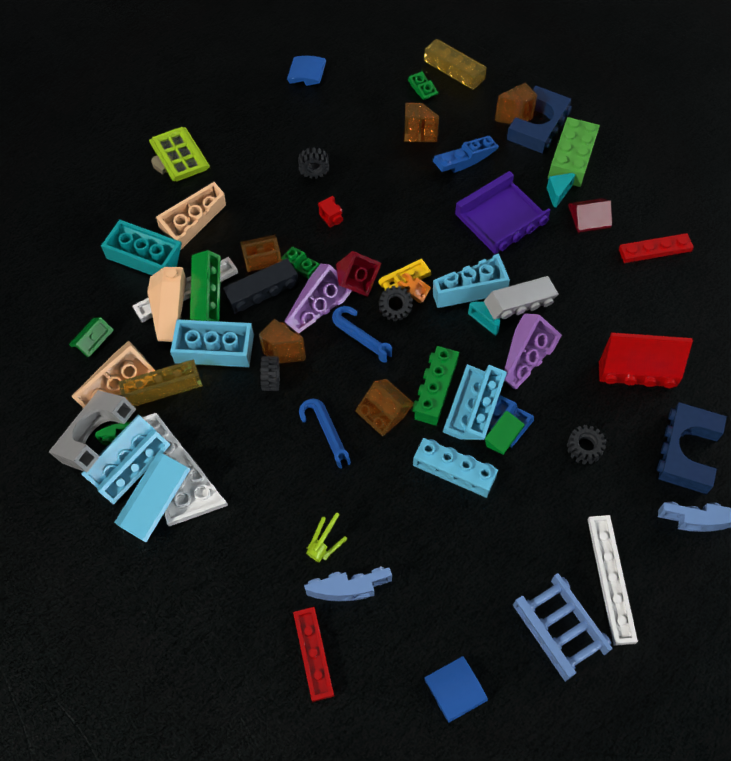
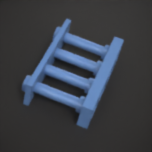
(552, 646)

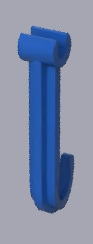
(377, 347)
(328, 428)

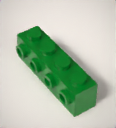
(205, 286)
(436, 385)

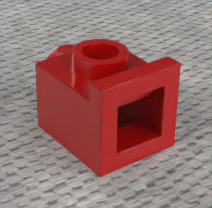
(330, 211)

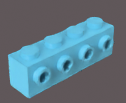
(455, 467)

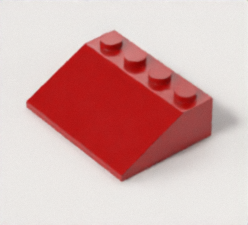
(644, 360)

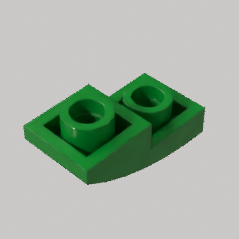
(422, 86)
(300, 262)
(108, 434)

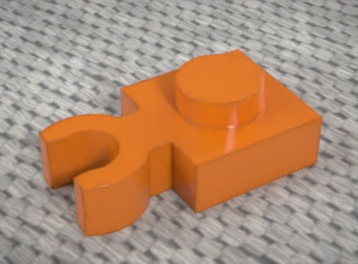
(416, 287)

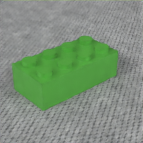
(574, 149)

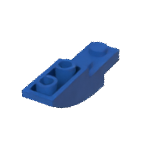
(468, 155)

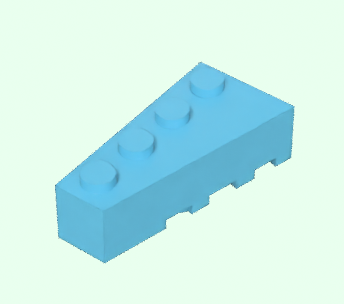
(470, 283)

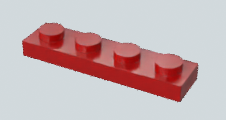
(655, 248)
(313, 654)

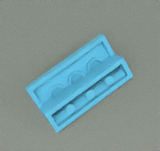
(474, 403)
(126, 459)
(152, 496)

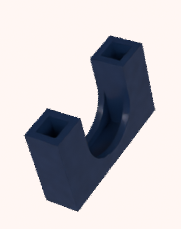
(539, 136)
(675, 465)

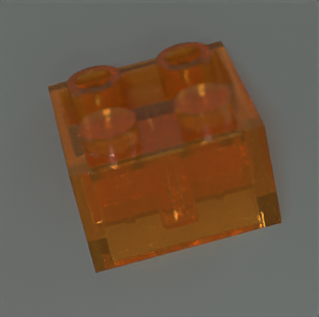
(516, 103)
(420, 123)
(261, 252)
(282, 342)
(383, 406)

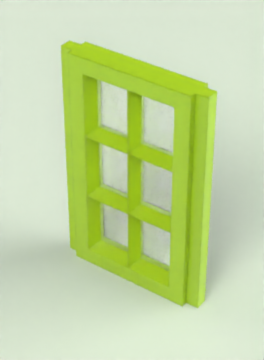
(184, 151)

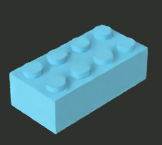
(212, 343)

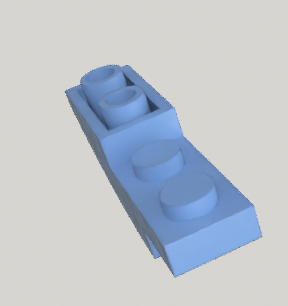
(691, 518)
(339, 588)

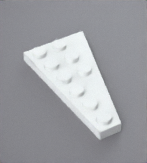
(196, 492)

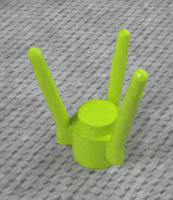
(317, 548)

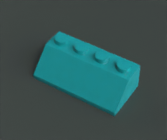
(141, 248)

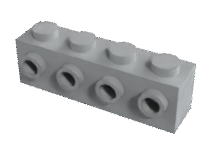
(521, 297)

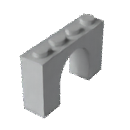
(101, 408)

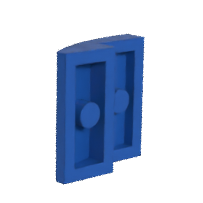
(306, 69)
(504, 404)
(456, 689)

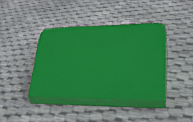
(504, 433)

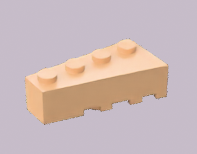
(192, 214)

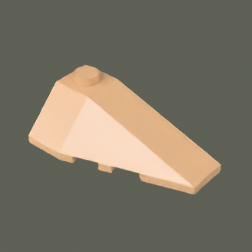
(166, 300)
(122, 365)

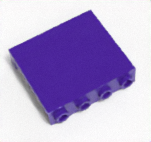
(500, 213)

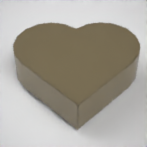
(157, 164)

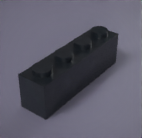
(261, 285)

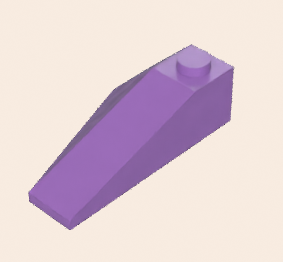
(317, 298)
(530, 344)

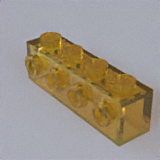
(455, 64)
(161, 383)

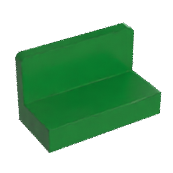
(92, 336)

